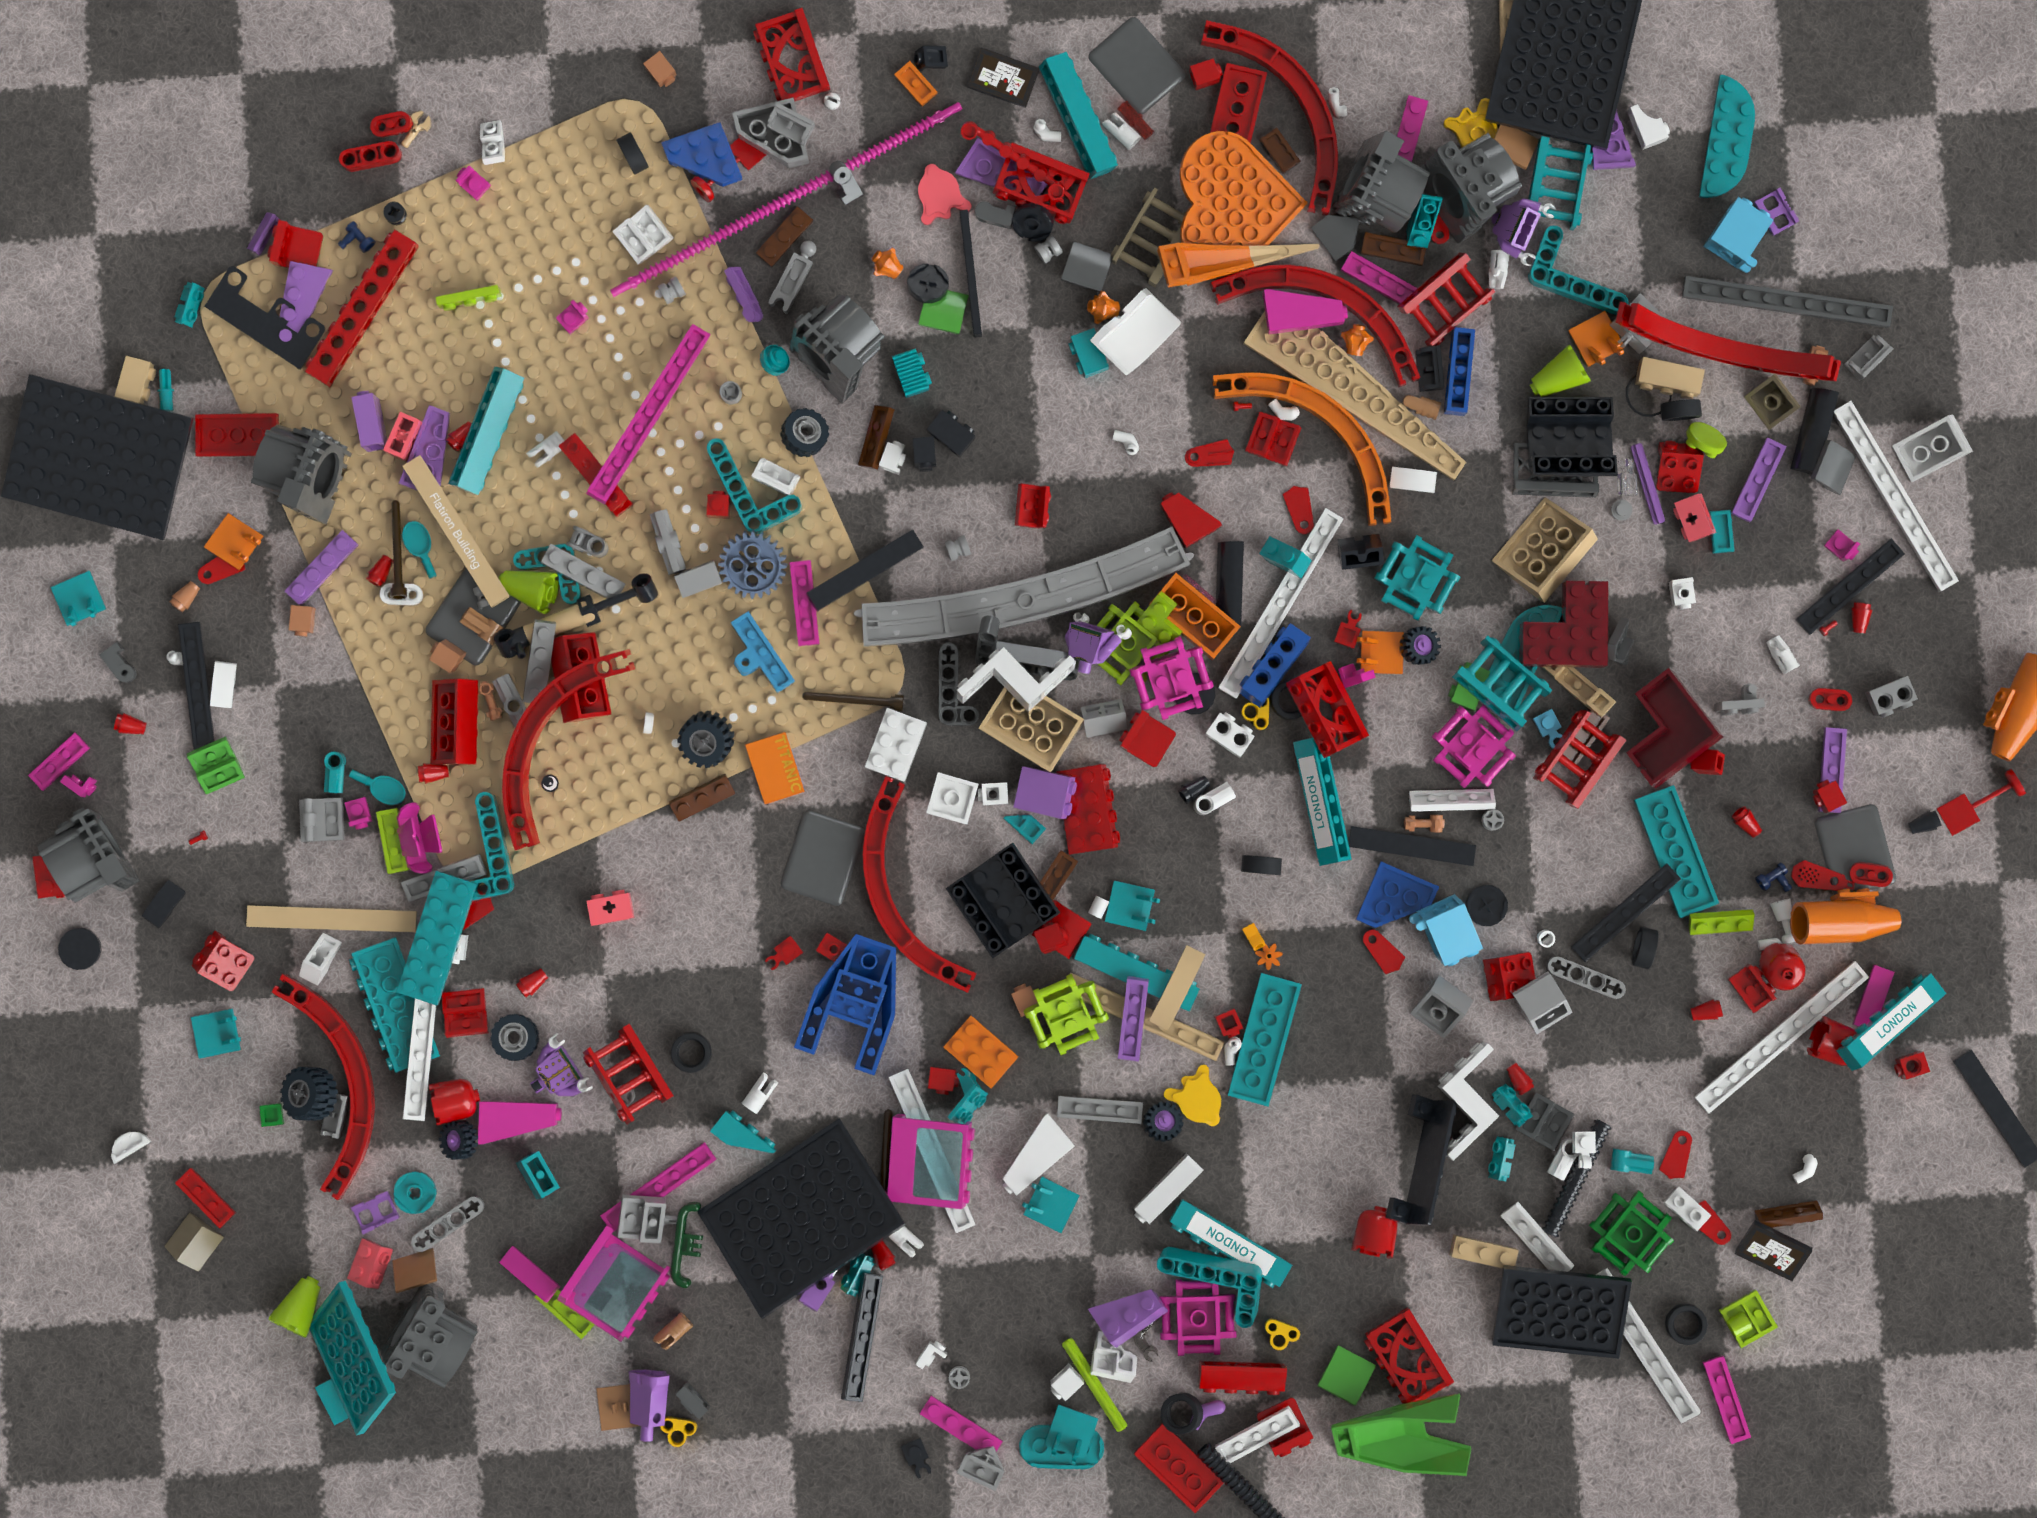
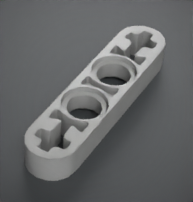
(1584, 981)
(446, 1221)

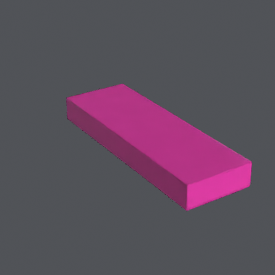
(59, 761)
(1874, 994)
(529, 1274)

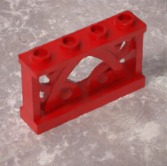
(799, 29)
(1054, 168)
(1332, 691)
(1409, 1328)

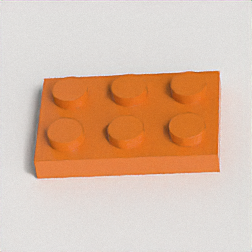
(981, 1051)

